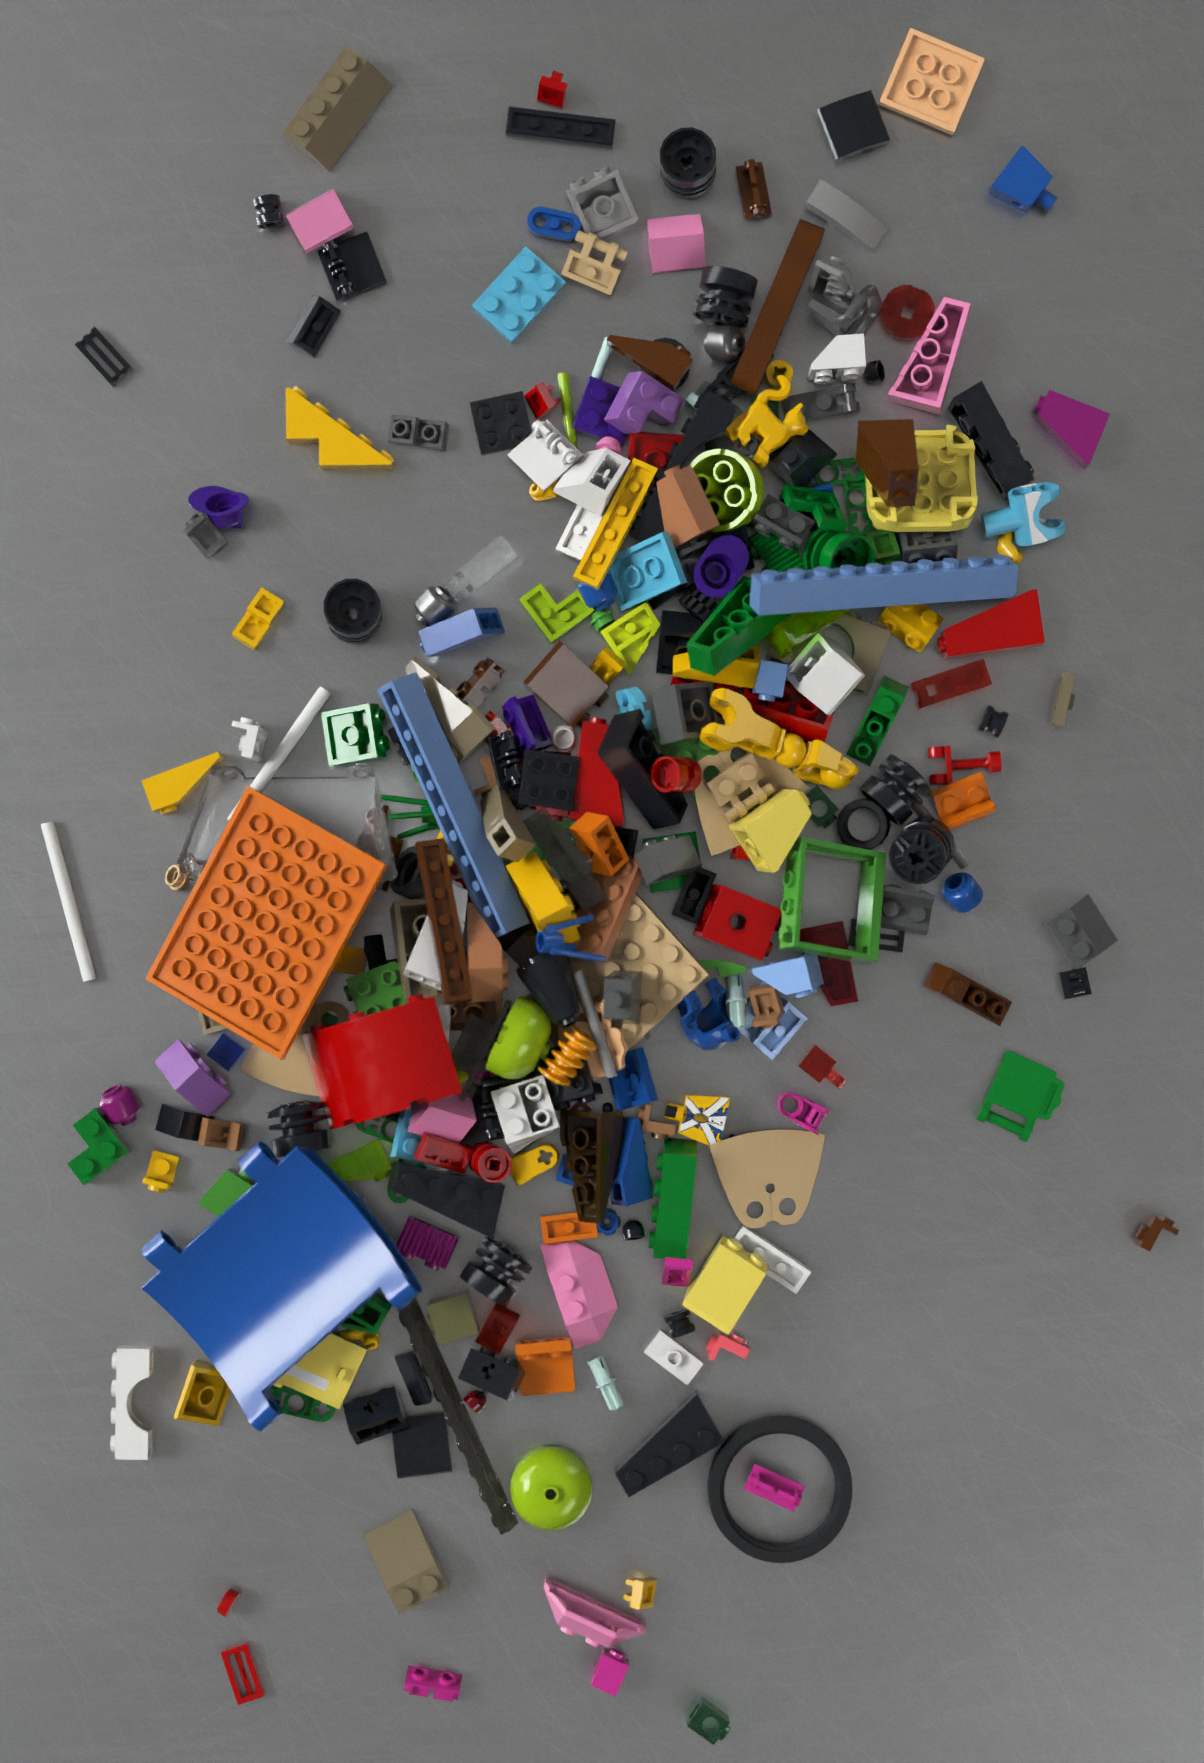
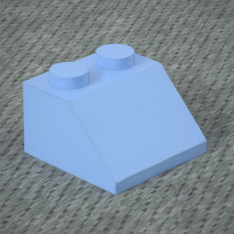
(792, 975)

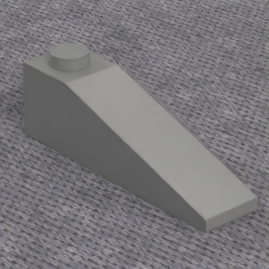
(833, 282)

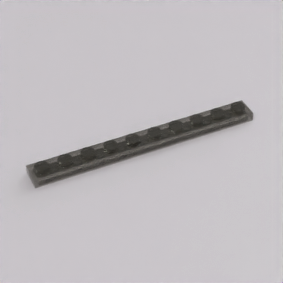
(458, 1417)

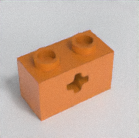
(600, 842)

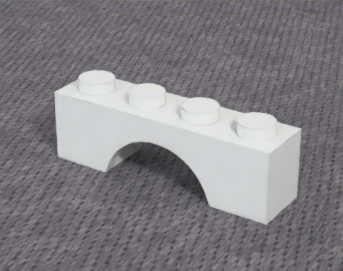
(131, 1436)

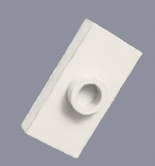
(673, 1357)

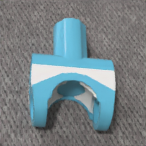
(1024, 515)

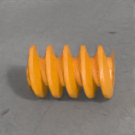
(569, 1057)

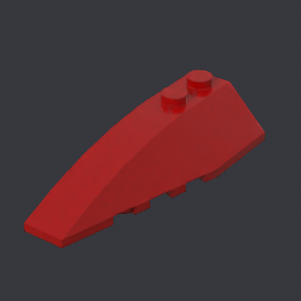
(789, 712)

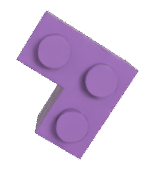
(642, 398)
(192, 1077)

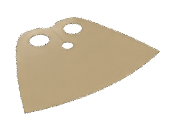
(712, 817)
(295, 1070)
(764, 1157)

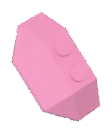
(580, 1290)
(590, 1617)

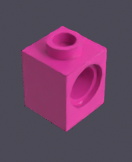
(610, 1671)

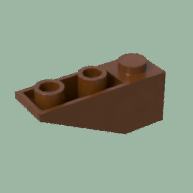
(967, 993)

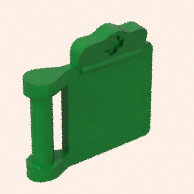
(1022, 1089)

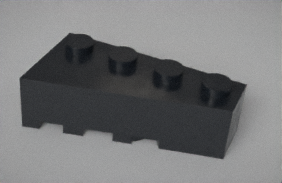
(993, 443)
(630, 756)
(673, 1444)

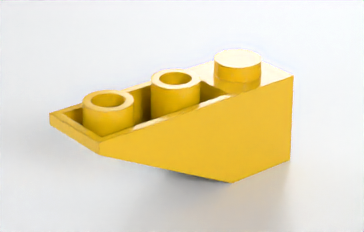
(739, 673)

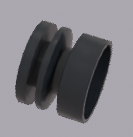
(688, 148)
(726, 292)
(353, 595)
(896, 789)
(932, 840)
(298, 1128)
(495, 1272)

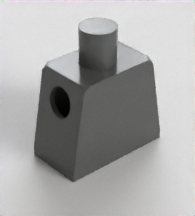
(622, 997)

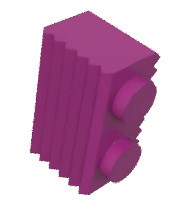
(427, 1243)

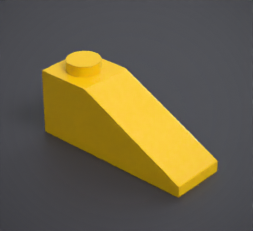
(176, 785)

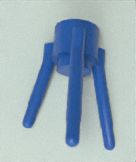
(553, 942)

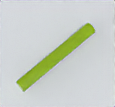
(567, 407)

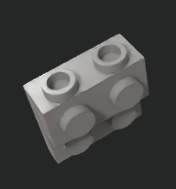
(601, 203)

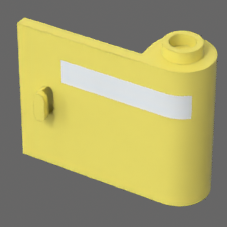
(318, 1370)

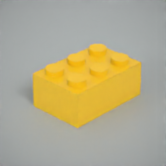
(542, 895)

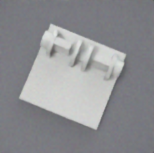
(545, 454)

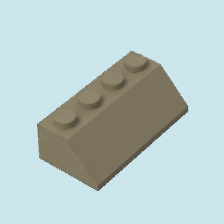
(337, 109)

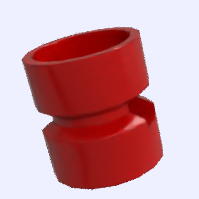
(676, 774)
(490, 1162)

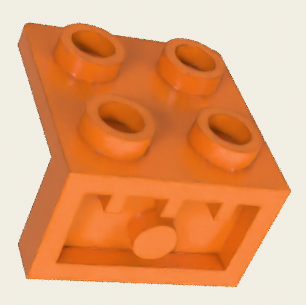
(546, 1365)

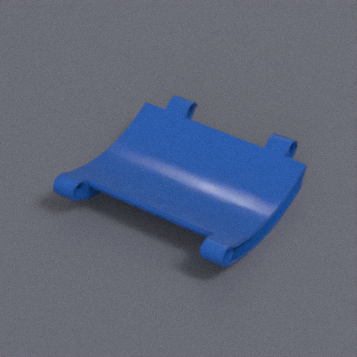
(276, 1273)

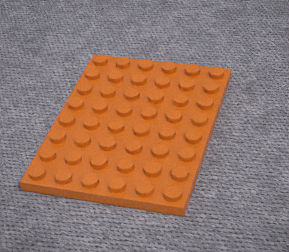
(266, 922)

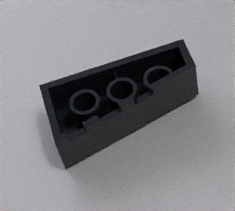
(452, 1194)

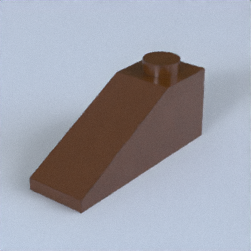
(658, 359)

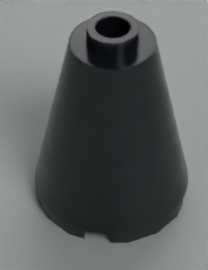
(552, 986)

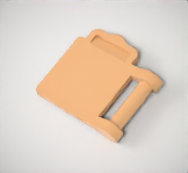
(614, 1038)

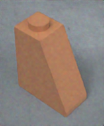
(684, 506)

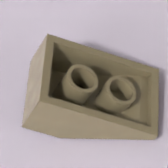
(406, 1561)

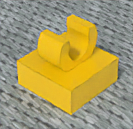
(607, 665)
(642, 1593)

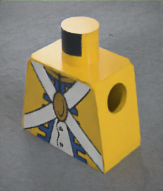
(700, 1117)

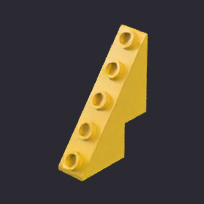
(337, 445)

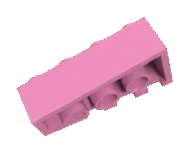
(929, 370)

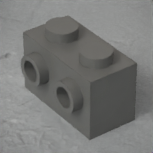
(667, 859)

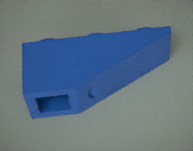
(631, 1176)

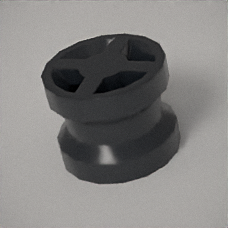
(993, 721)
(679, 1323)

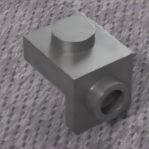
(204, 534)

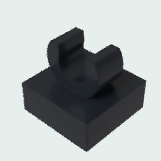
(1074, 983)

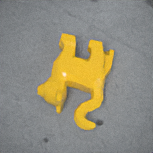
(765, 425)

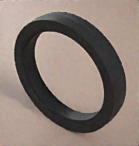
(780, 1552)

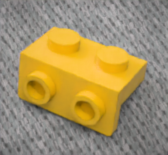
(911, 624)

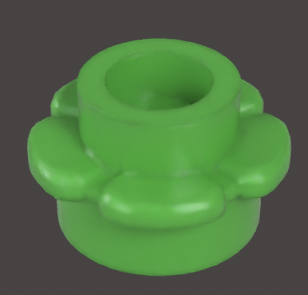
(601, 619)

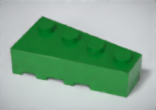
(730, 631)
(674, 1198)

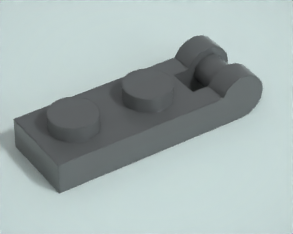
(823, 402)

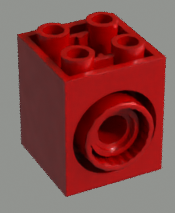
(754, 926)

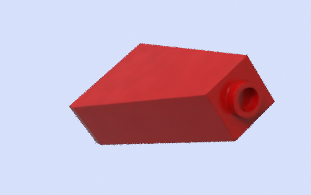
(998, 629)
(595, 784)

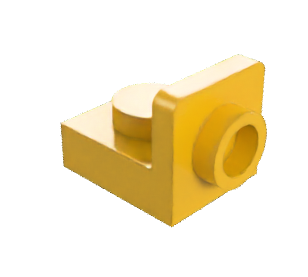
(161, 1171)

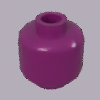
(119, 1105)

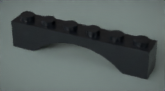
(710, 419)

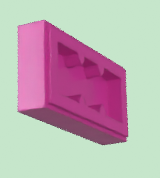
(677, 1272)

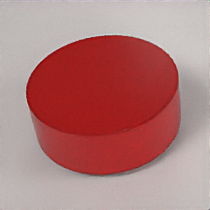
(228, 1602)

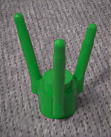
(426, 814)

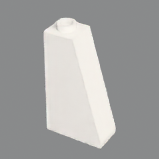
(422, 961)

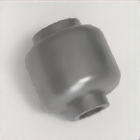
(724, 343)
(434, 605)

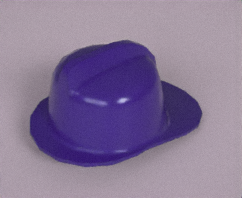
(220, 505)
(721, 566)

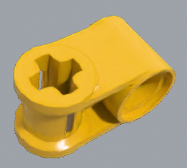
(528, 1164)

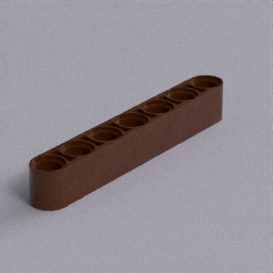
(777, 306)

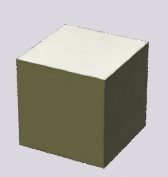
(452, 1317)

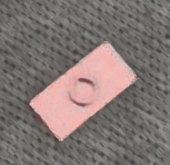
(497, 1328)

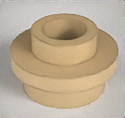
(175, 878)

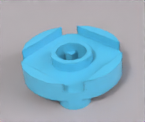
(632, 699)

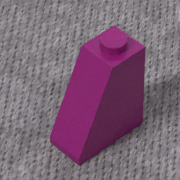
(1071, 425)

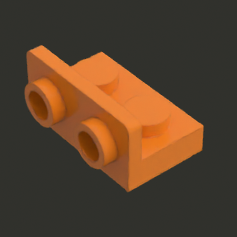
(963, 801)

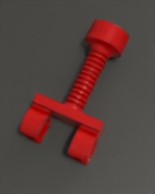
(991, 762)

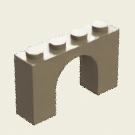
(867, 645)

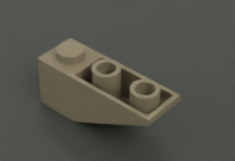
(504, 826)

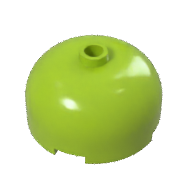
(731, 487)
(521, 1041)
(551, 1469)

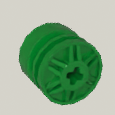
(837, 549)

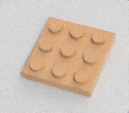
(931, 81)

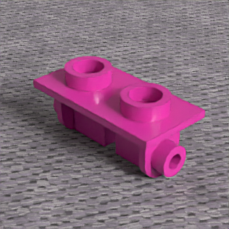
(774, 1487)
(445, 1684)

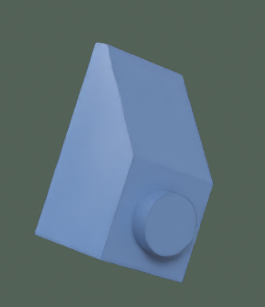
(770, 680)

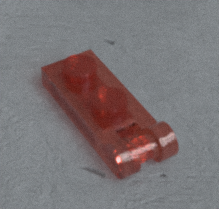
(952, 683)

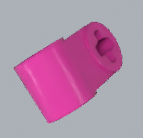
(804, 1112)

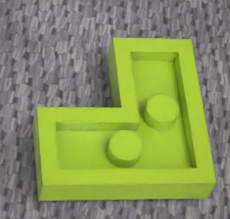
(555, 618)

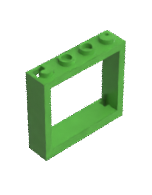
(868, 905)

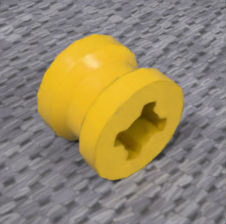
(771, 373)

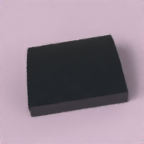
(853, 125)
(422, 1447)

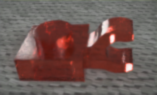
(820, 1065)

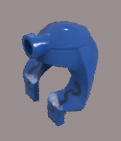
(710, 1025)

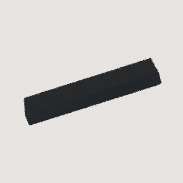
(560, 127)

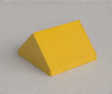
(203, 1395)

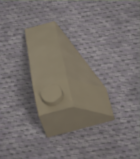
(462, 723)
(406, 922)

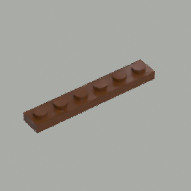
(444, 921)

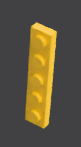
(615, 524)

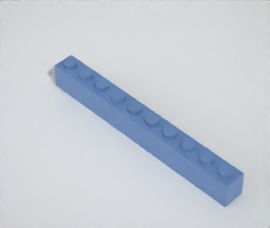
(883, 585)
(452, 804)

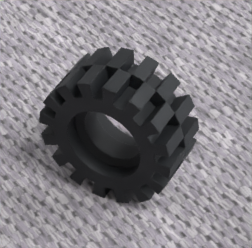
(697, 603)

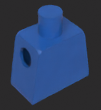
(1023, 183)

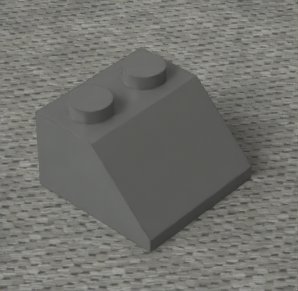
(683, 711)
(1080, 932)

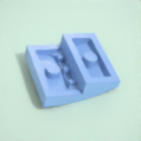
(773, 1039)

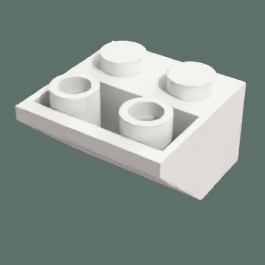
(841, 360)
(593, 479)
(824, 673)
(525, 1111)

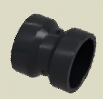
(268, 214)

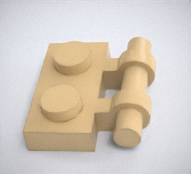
(591, 270)
(736, 779)

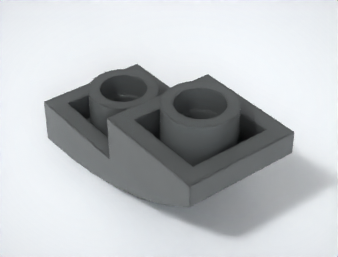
(418, 432)

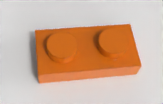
(566, 1228)

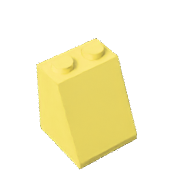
(772, 828)
(725, 1284)

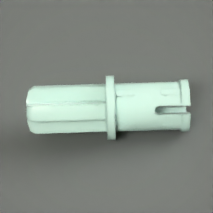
(736, 1001)
(606, 1383)

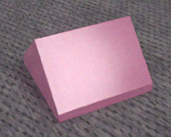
(319, 221)
(676, 243)
(443, 1118)

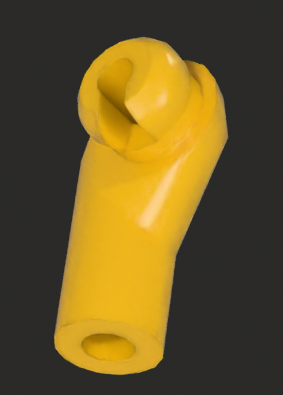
(540, 495)
(1007, 548)
(370, 1340)

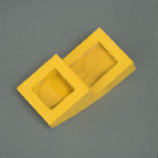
(258, 619)

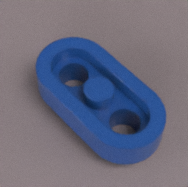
(554, 223)

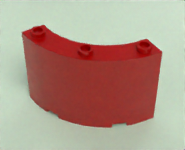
(381, 1062)

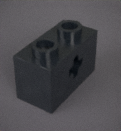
(476, 1373)
(375, 1415)

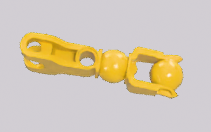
(744, 729)

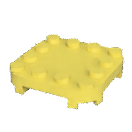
(944, 487)

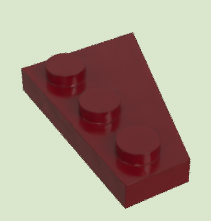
(837, 974)

